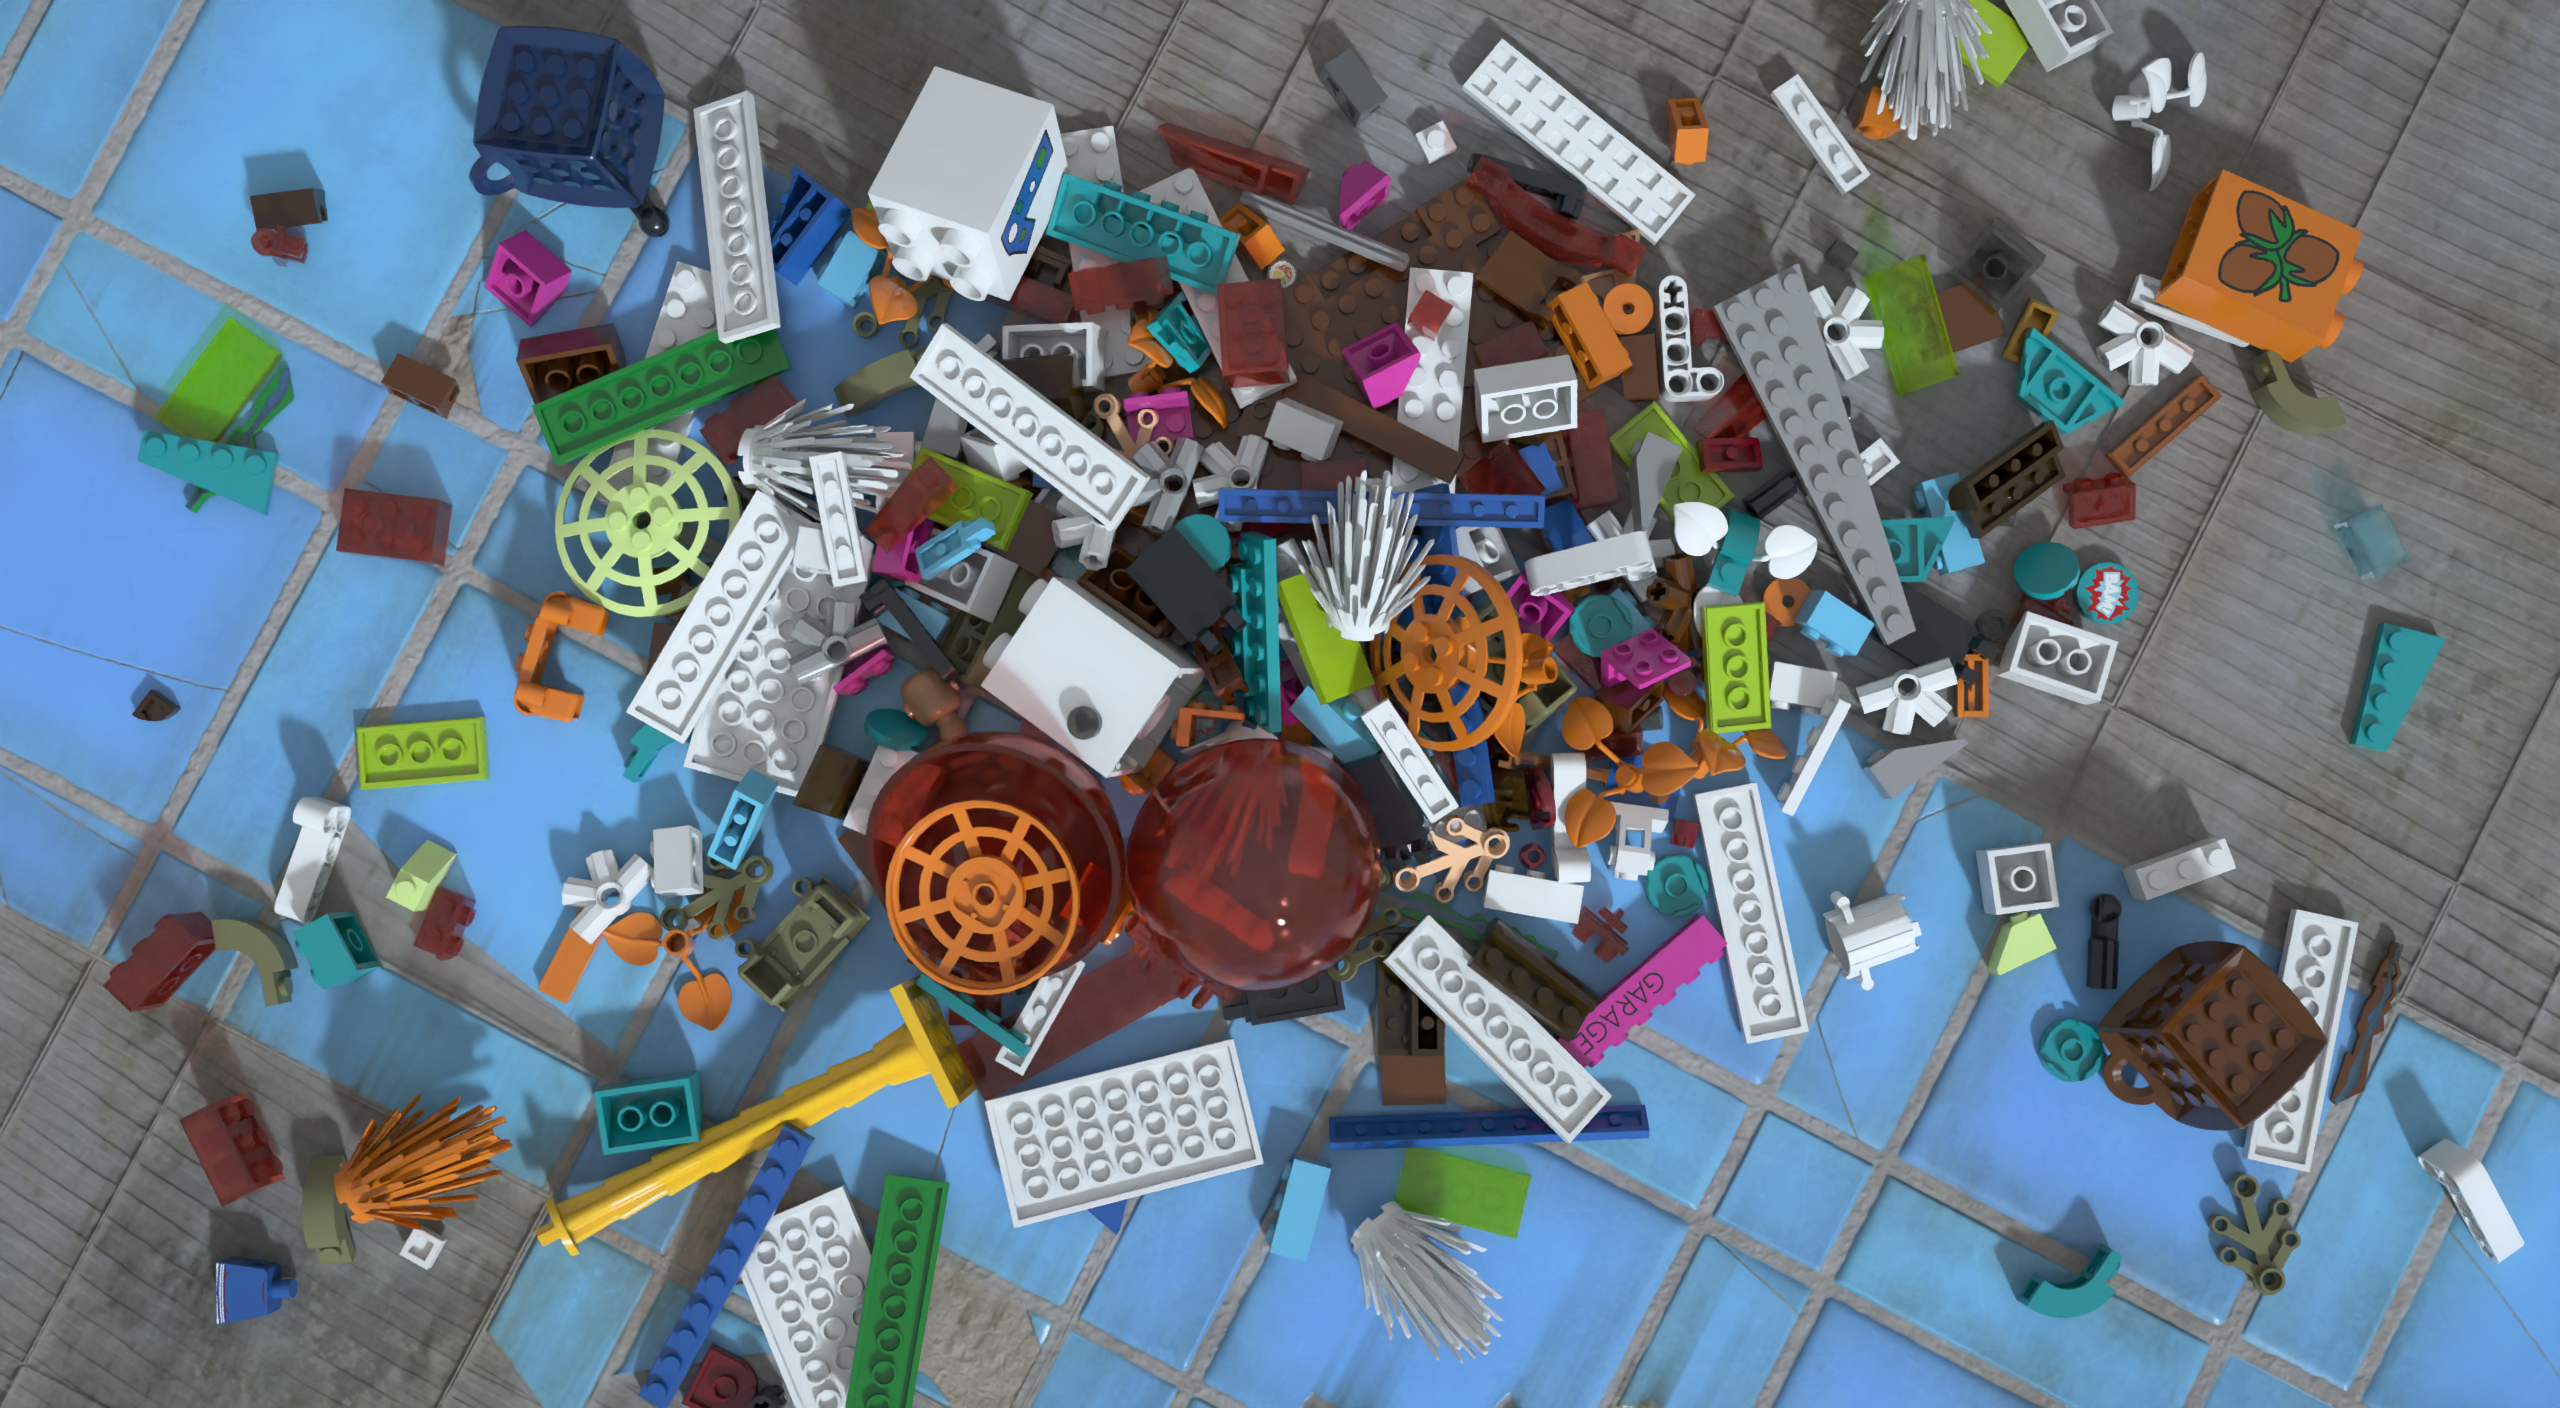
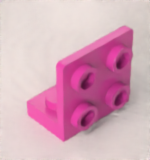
(1172, 410)
(1642, 660)
(864, 668)

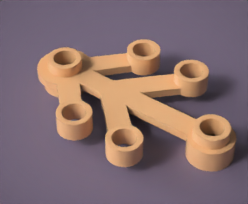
(1121, 431)
(1457, 859)

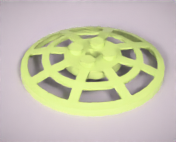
(663, 530)

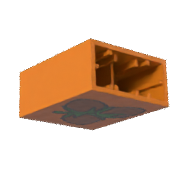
(2261, 267)

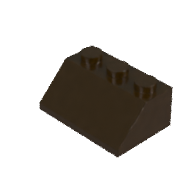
(1055, 378)

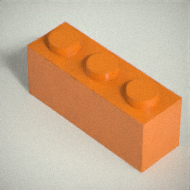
(1588, 335)

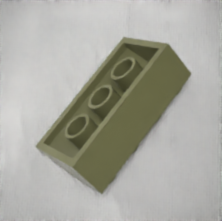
(972, 636)

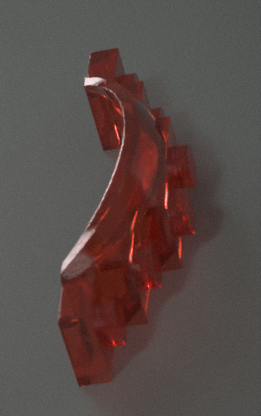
(1548, 230)

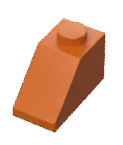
(1874, 125)
(1687, 130)
(1256, 240)

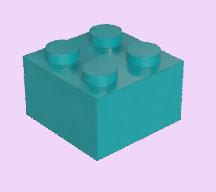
(336, 949)

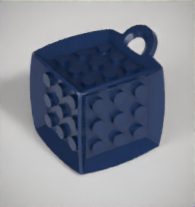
(567, 118)

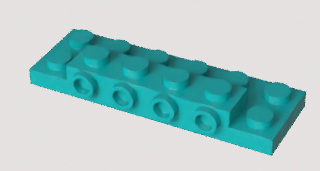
(1137, 229)
(1258, 643)

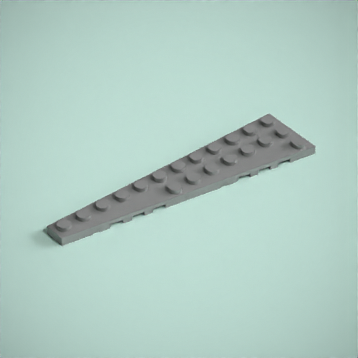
(1793, 378)

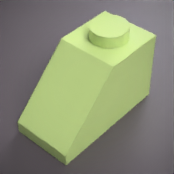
(421, 876)
(2020, 942)

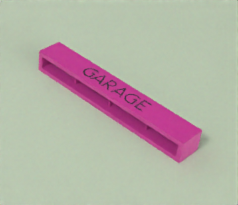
(1644, 988)

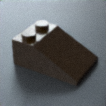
(832, 782)

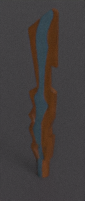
(2370, 1022)

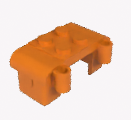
(539, 699)

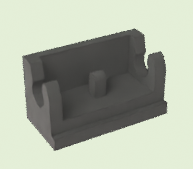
(1352, 86)

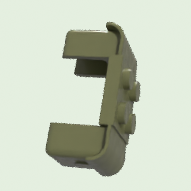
(1536, 704)
(801, 943)

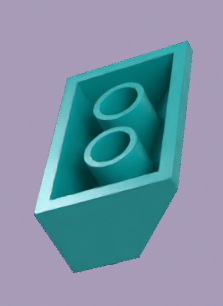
(649, 1112)

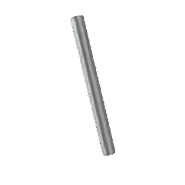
(1326, 230)

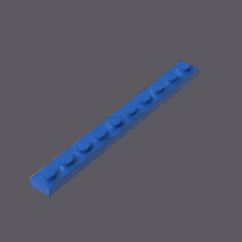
(1432, 507)
(1472, 763)
(1477, 1128)
(726, 1265)

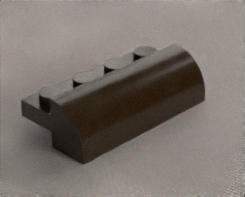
(2009, 480)
(1533, 979)
(1402, 1019)

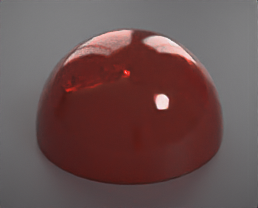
(1021, 773)
(1251, 869)

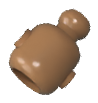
(933, 702)

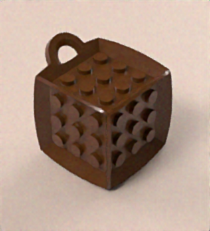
(2210, 1037)

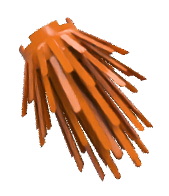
(418, 1164)

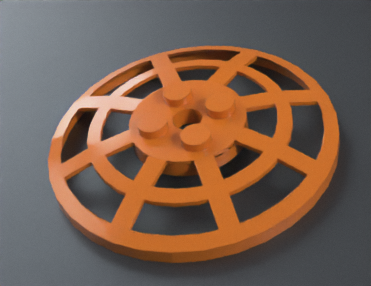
(1452, 655)
(969, 909)

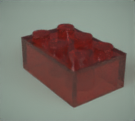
(1253, 333)
(394, 527)
(162, 961)
(232, 1149)

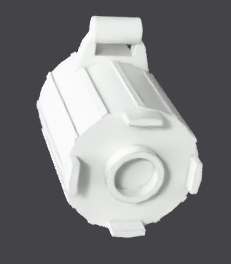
(1869, 934)

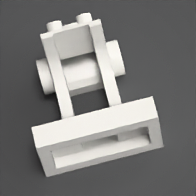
(1631, 860)

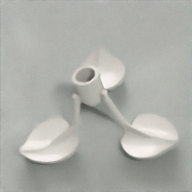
(2137, 107)
(1702, 525)

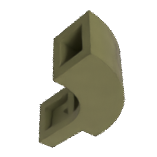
(878, 381)
(2287, 404)
(265, 948)
(322, 1213)

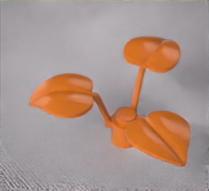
(887, 295)
(1152, 375)
(1536, 669)
(1710, 749)
(1664, 771)
(637, 943)

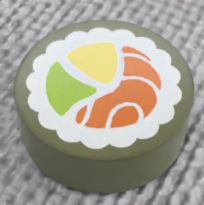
(1285, 270)

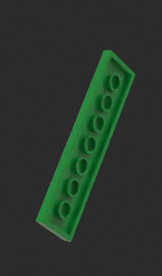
(656, 391)
(897, 1293)

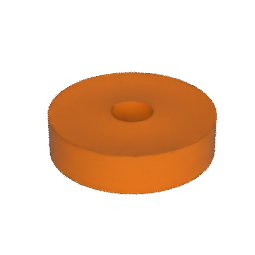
(1633, 296)
(1774, 593)

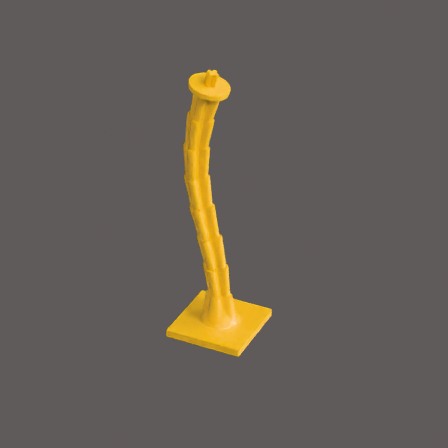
(909, 1052)

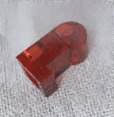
(1705, 326)

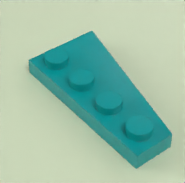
(221, 468)
(2391, 683)
(984, 1020)

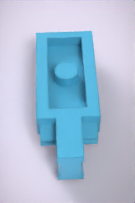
(952, 546)

